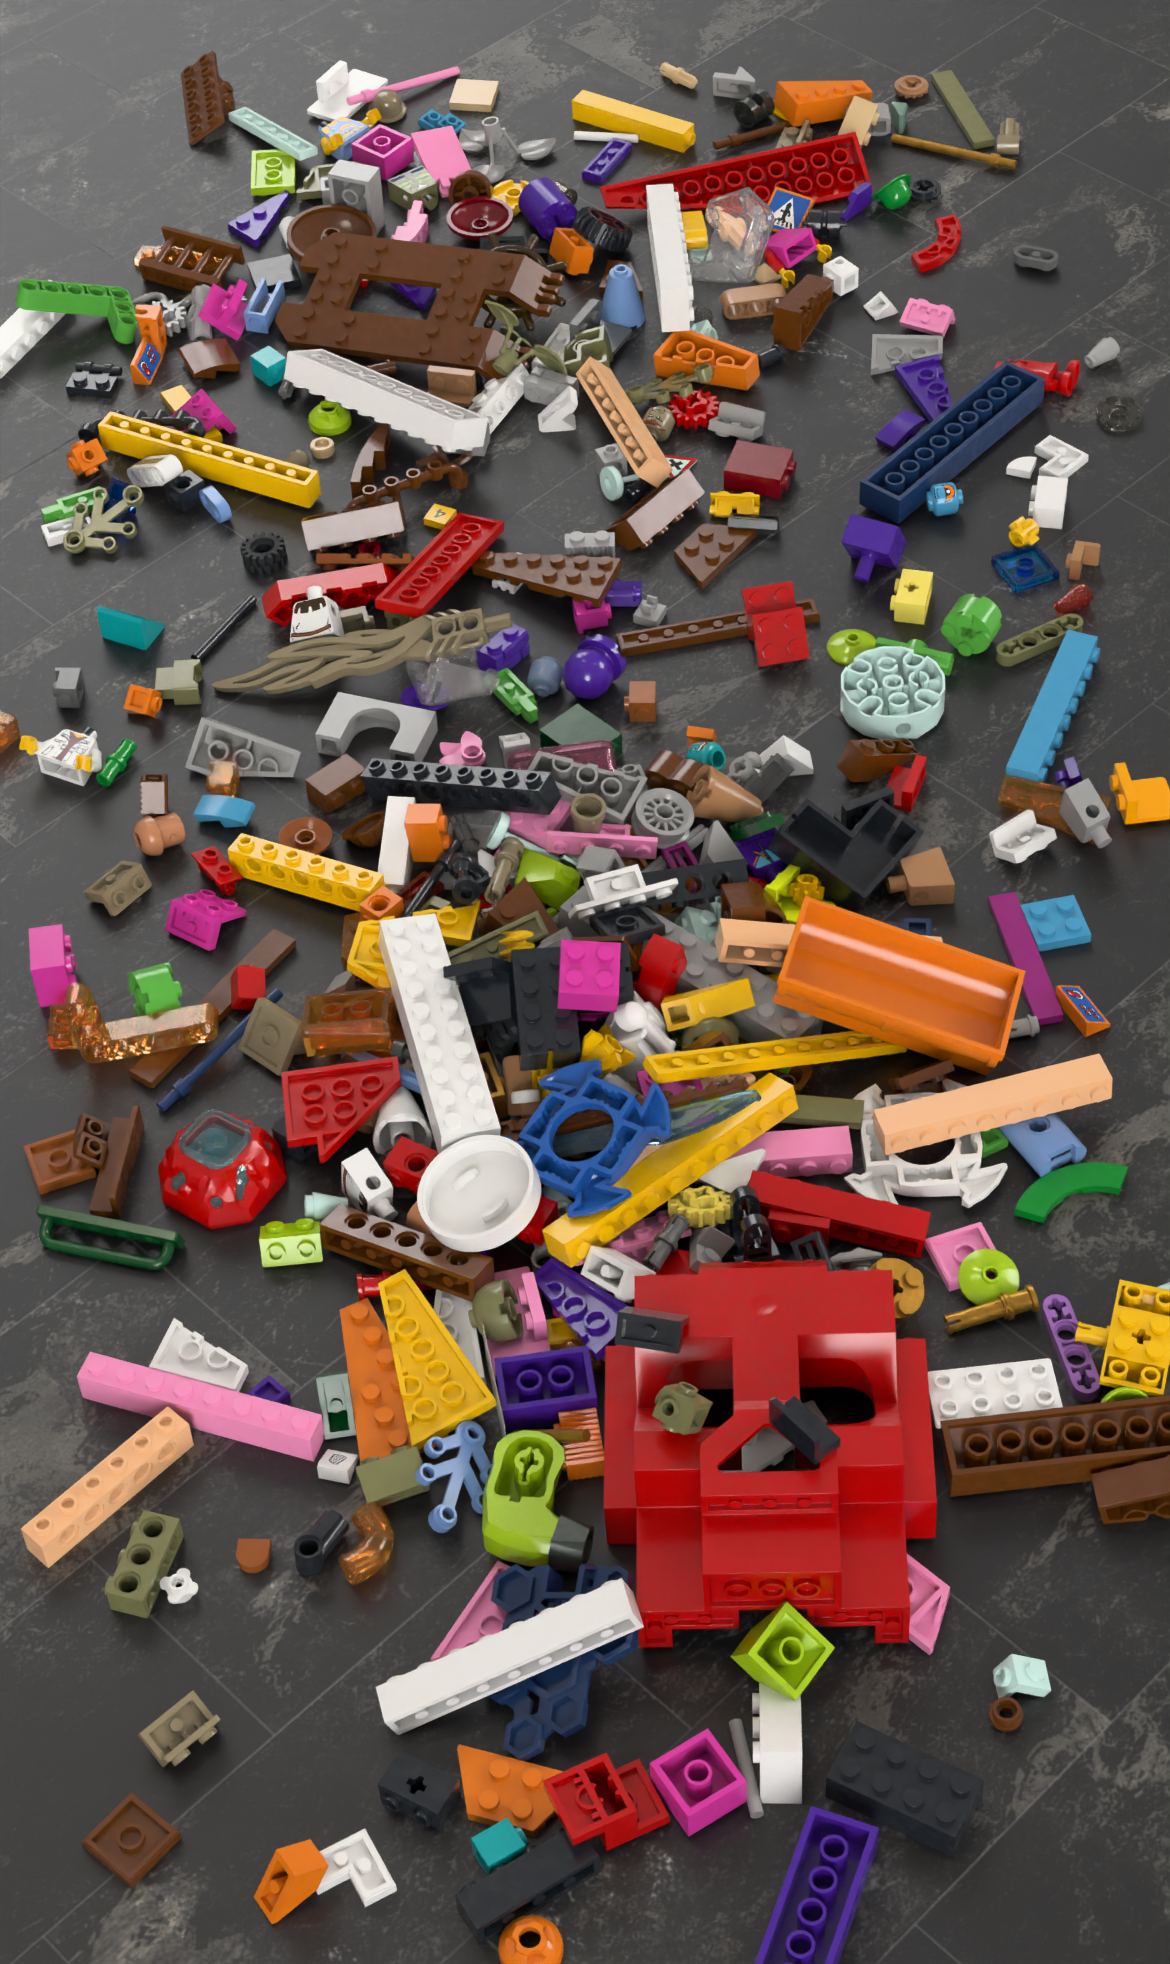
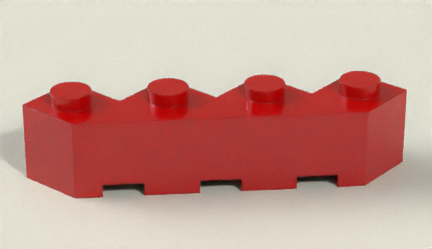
(346, 587)

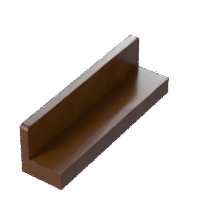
(117, 1166)

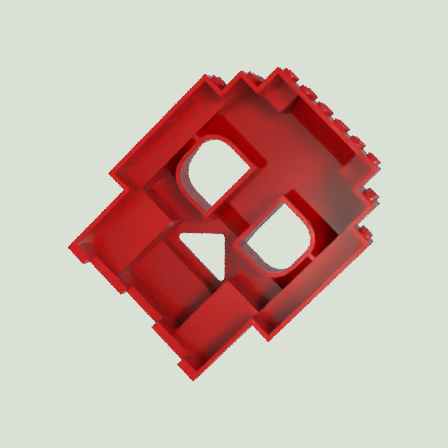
(770, 1537)

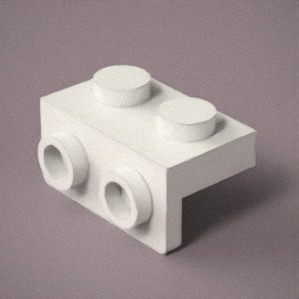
(1020, 837)

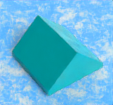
(128, 628)

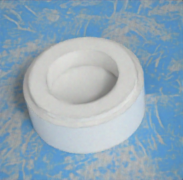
(525, 1096)

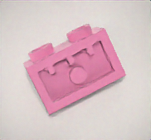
(927, 317)

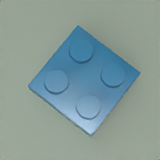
(1056, 923)

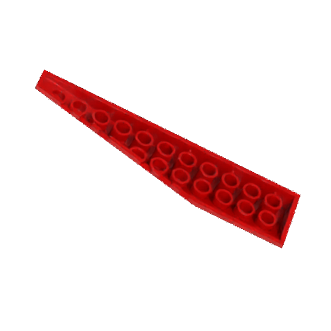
(817, 169)

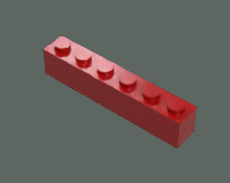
(851, 1215)

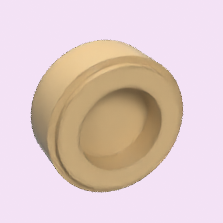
(322, 447)

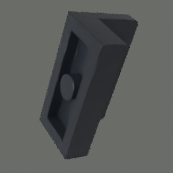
(650, 1329)
(803, 1428)

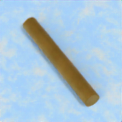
(565, 1435)

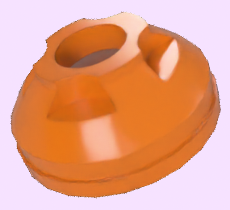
(548, 1951)

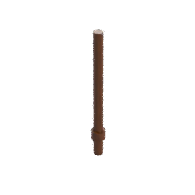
(736, 139)

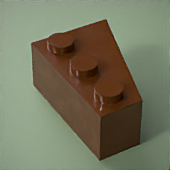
(517, 904)

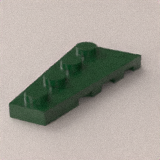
(755, 825)

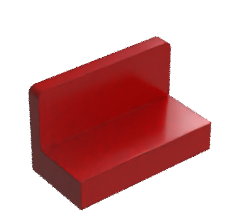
(907, 783)

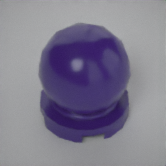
(593, 667)

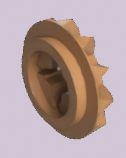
(911, 86)

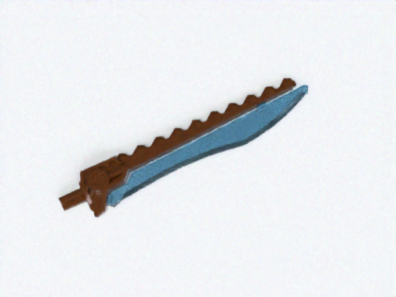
(690, 1113)

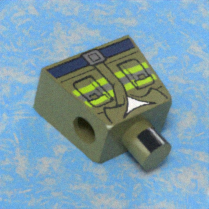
(412, 186)

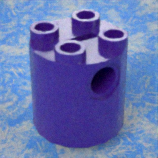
(546, 207)

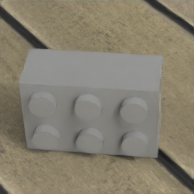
(359, 188)

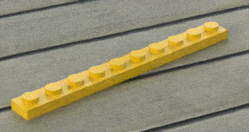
(765, 1056)

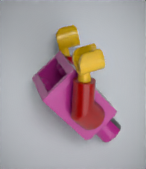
(789, 248)

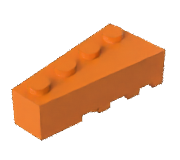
(817, 99)
(688, 349)

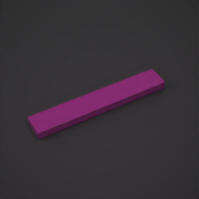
(1025, 956)

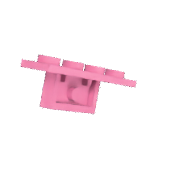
(611, 836)

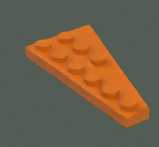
(373, 1383)

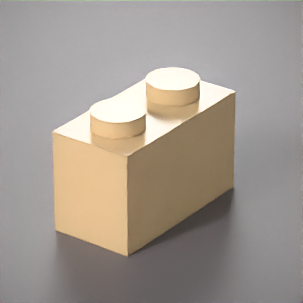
(859, 119)

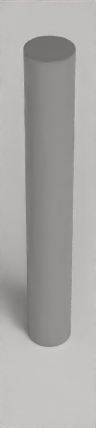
(746, 1767)

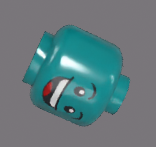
(707, 753)

